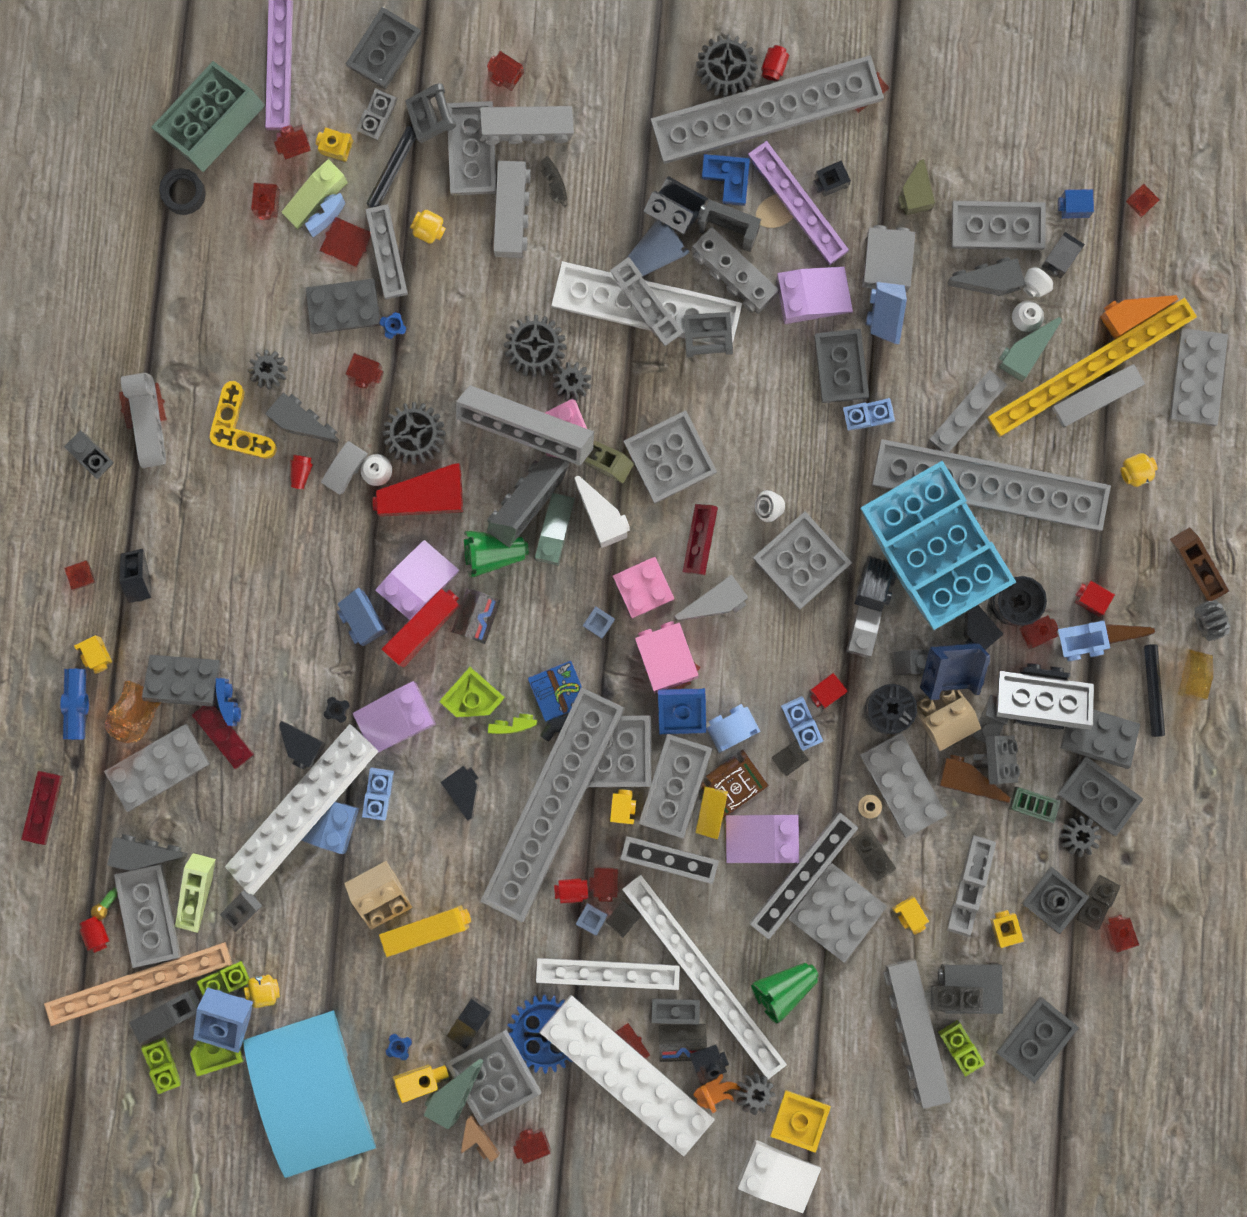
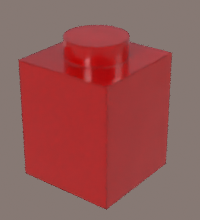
(1093, 598)
(827, 691)

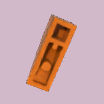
(1130, 313)

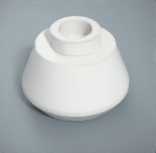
(1037, 283)
(1023, 320)
(373, 476)
(769, 506)

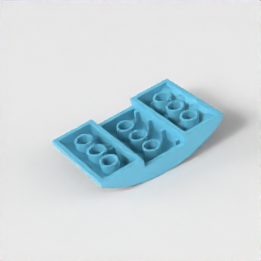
(936, 546)
(307, 1094)

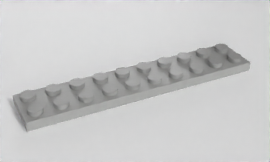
(767, 109)
(1000, 485)
(552, 804)

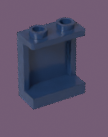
(954, 669)

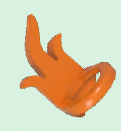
(713, 1093)

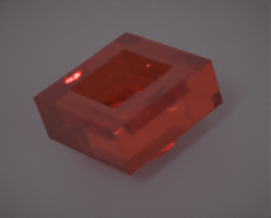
(1142, 200)
(79, 575)

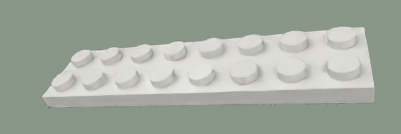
(599, 296)
(301, 809)
(627, 1075)

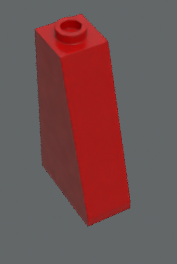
(426, 494)
(421, 627)

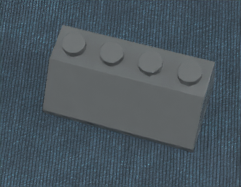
(527, 499)

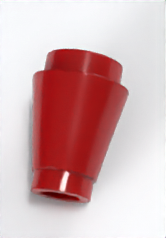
(300, 470)

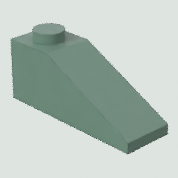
(1024, 353)
(554, 529)
(448, 1102)

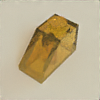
(1197, 676)

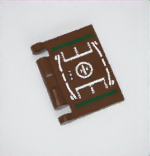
(739, 779)

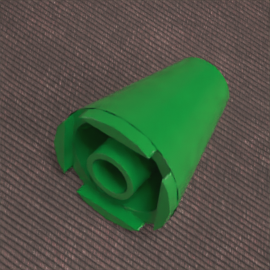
(489, 554)
(784, 990)

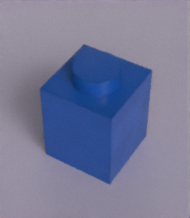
(1076, 203)

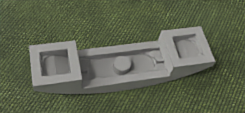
(646, 302)

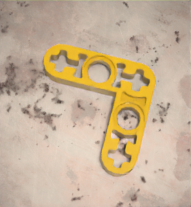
(228, 426)

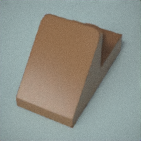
(475, 1134)

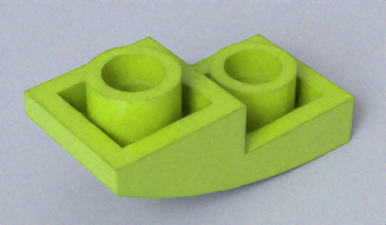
(520, 724)
(226, 979)
(961, 1048)
(161, 1065)

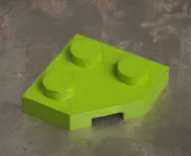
(471, 696)
(211, 1058)

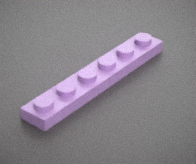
(279, 64)
(798, 203)

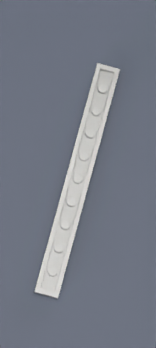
(704, 977)

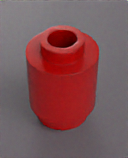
(774, 63)
(571, 890)
(94, 934)

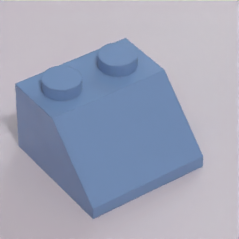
(887, 311)
(361, 617)
(333, 828)
(222, 1019)

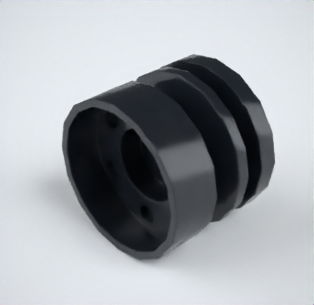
(1031, 599)
(876, 707)

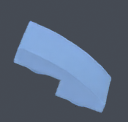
(332, 207)
(869, 414)
(802, 723)
(378, 794)

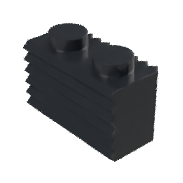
(875, 583)

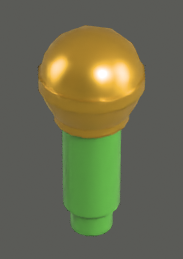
(100, 910)

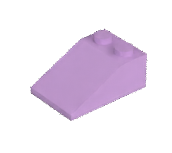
(813, 293)
(417, 579)
(394, 717)
(762, 839)

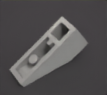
(717, 601)
(864, 632)

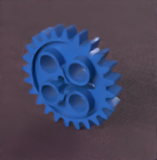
(545, 1056)

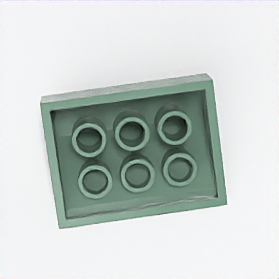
(208, 116)

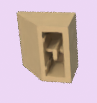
(947, 718)
(378, 895)

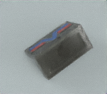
(475, 615)
(680, 1040)

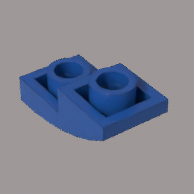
(229, 710)

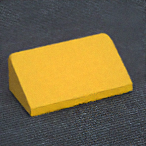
(711, 812)

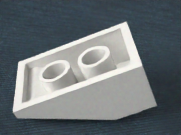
(604, 517)
(778, 1177)

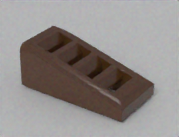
(1121, 633)

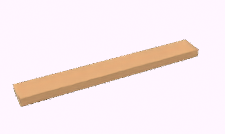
(138, 984)

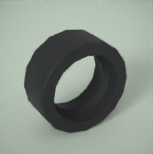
(172, 177)

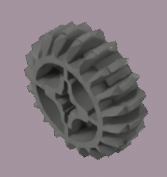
(735, 65)
(526, 346)
(422, 430)

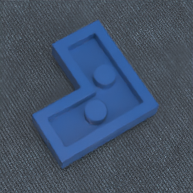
(732, 171)

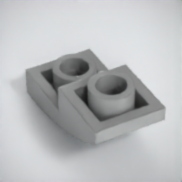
(377, 114)
(343, 467)

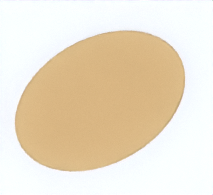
(773, 213)

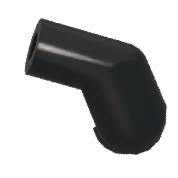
(553, 726)

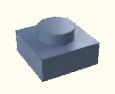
(598, 622)
(591, 919)

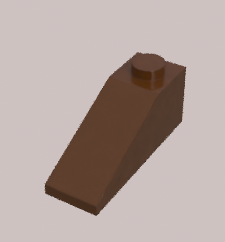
(1199, 564)
(965, 778)

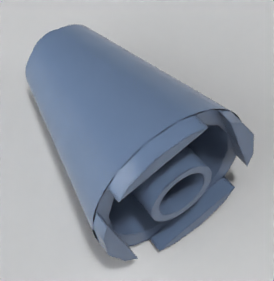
(657, 248)

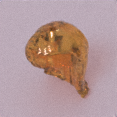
(131, 715)

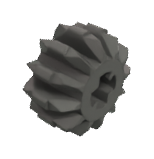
(260, 373)
(562, 382)
(1212, 620)
(1082, 827)
(758, 1103)

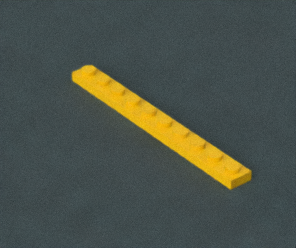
(1091, 367)

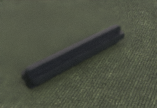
(392, 168)
(1154, 690)

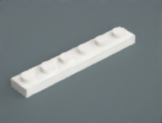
(607, 973)

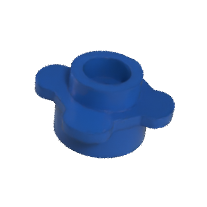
(394, 319)
(401, 1053)

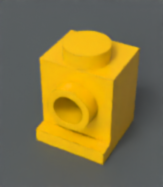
(340, 149)
(94, 654)
(622, 807)
(911, 915)
(1012, 935)

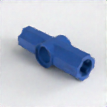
(74, 704)

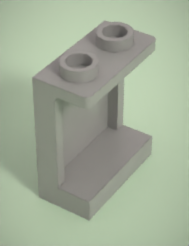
(889, 256)

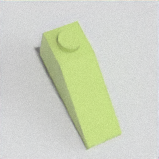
(307, 201)
(194, 892)

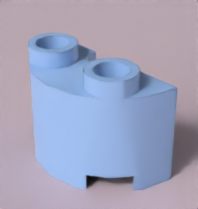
(1084, 639)
(733, 728)

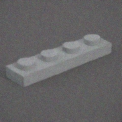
(386, 252)
(968, 412)

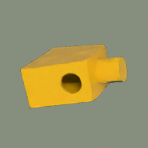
(408, 1082)

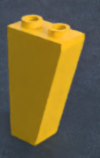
(425, 930)

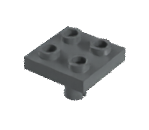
(1000, 759)
(1055, 900)

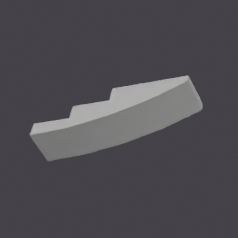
(1098, 396)
(971, 886)

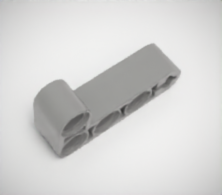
(145, 418)

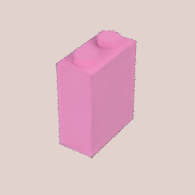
(666, 657)

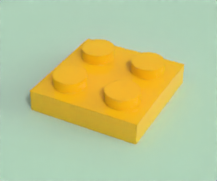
(800, 1121)

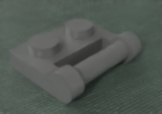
(423, 114)
(708, 326)

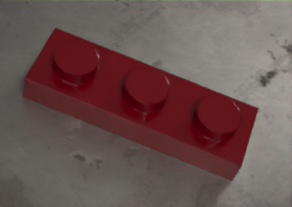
(700, 539)
(223, 736)
(41, 807)

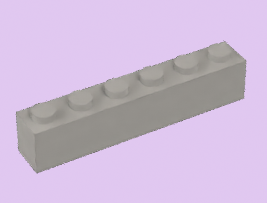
(525, 425)
(803, 875)
(918, 1034)

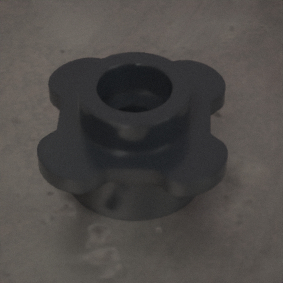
(330, 712)

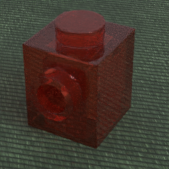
(504, 71)
(292, 141)
(265, 200)
(364, 371)
(1039, 632)
(604, 884)
(1120, 933)
(531, 1145)

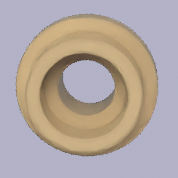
(862, 806)

